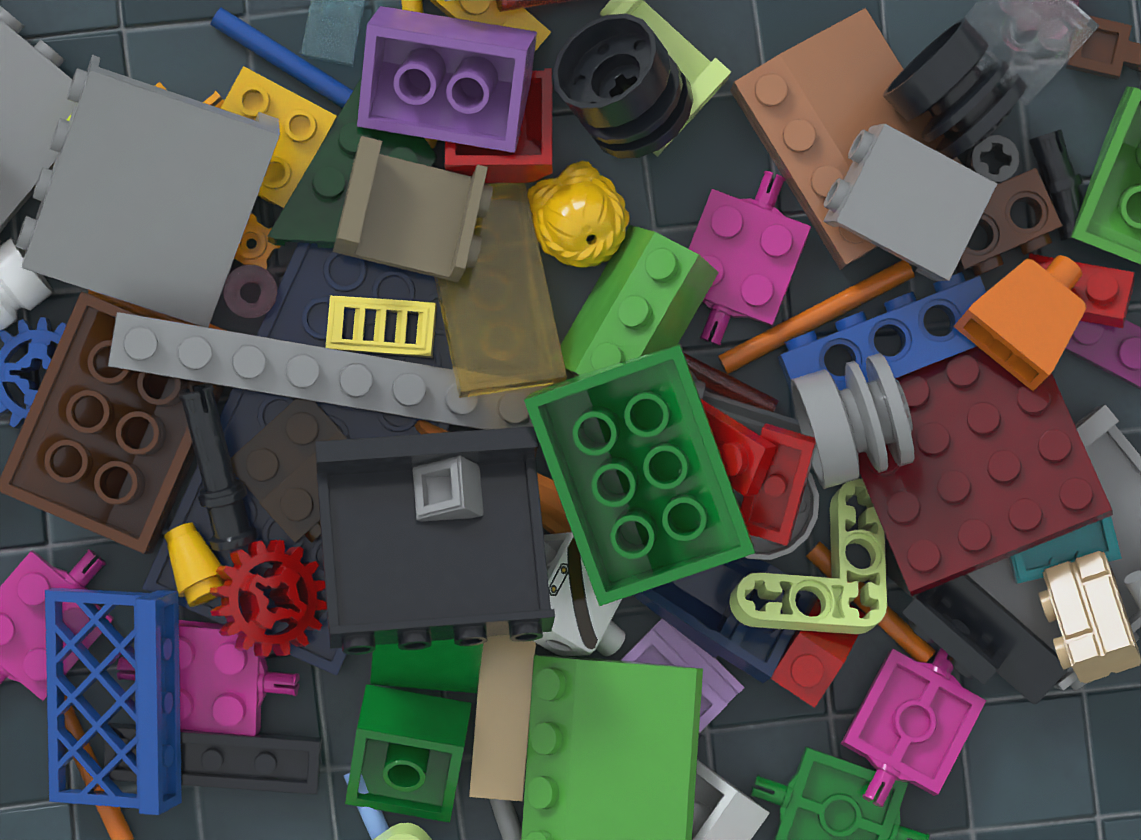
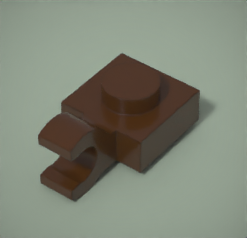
(1107, 51)

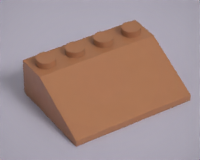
(813, 107)

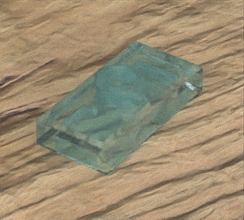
(333, 30)

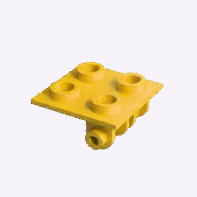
(301, 130)

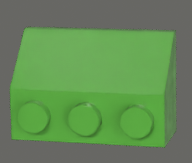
(637, 302)

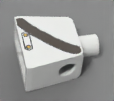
(579, 620)

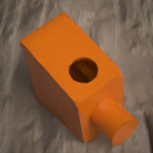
(1027, 318)

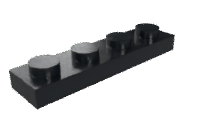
(237, 761)

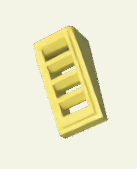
(425, 328)

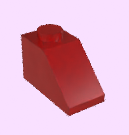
(813, 660)

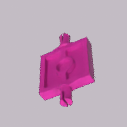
(753, 253)
(24, 618)
(219, 683)
(912, 724)

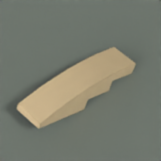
(502, 719)

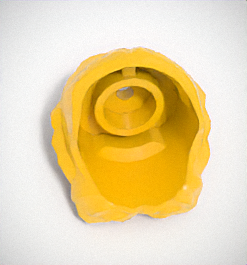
(572, 209)

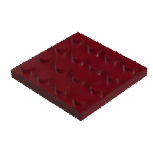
(988, 471)

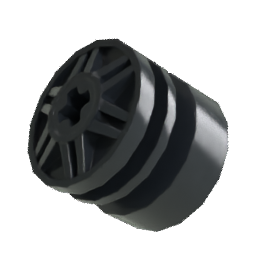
(623, 86)
(955, 90)

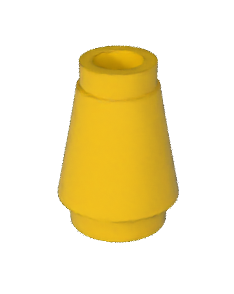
(192, 564)

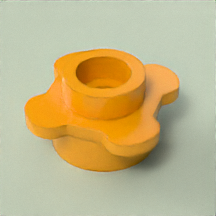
(263, 249)

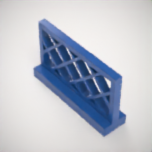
(155, 704)

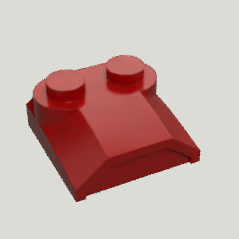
(534, 148)

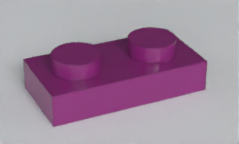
(1109, 349)

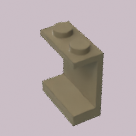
(411, 214)

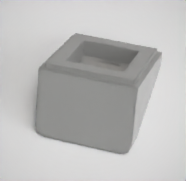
(448, 490)

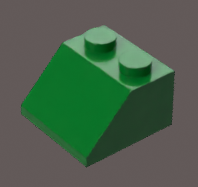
(408, 752)

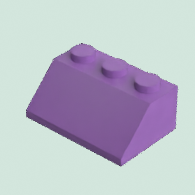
(445, 78)

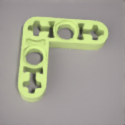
(834, 592)

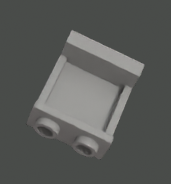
(908, 200)

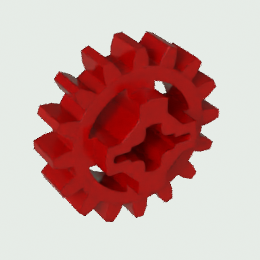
(255, 615)

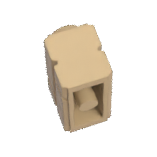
(1090, 618)

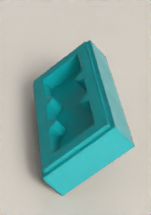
(1078, 543)

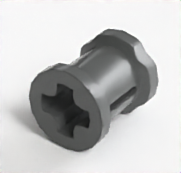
(1004, 151)

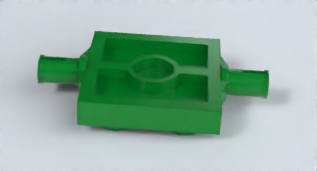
(828, 803)

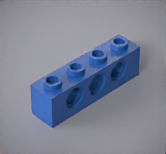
(905, 317)

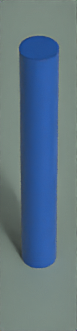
(281, 57)

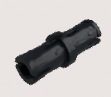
(1059, 179)

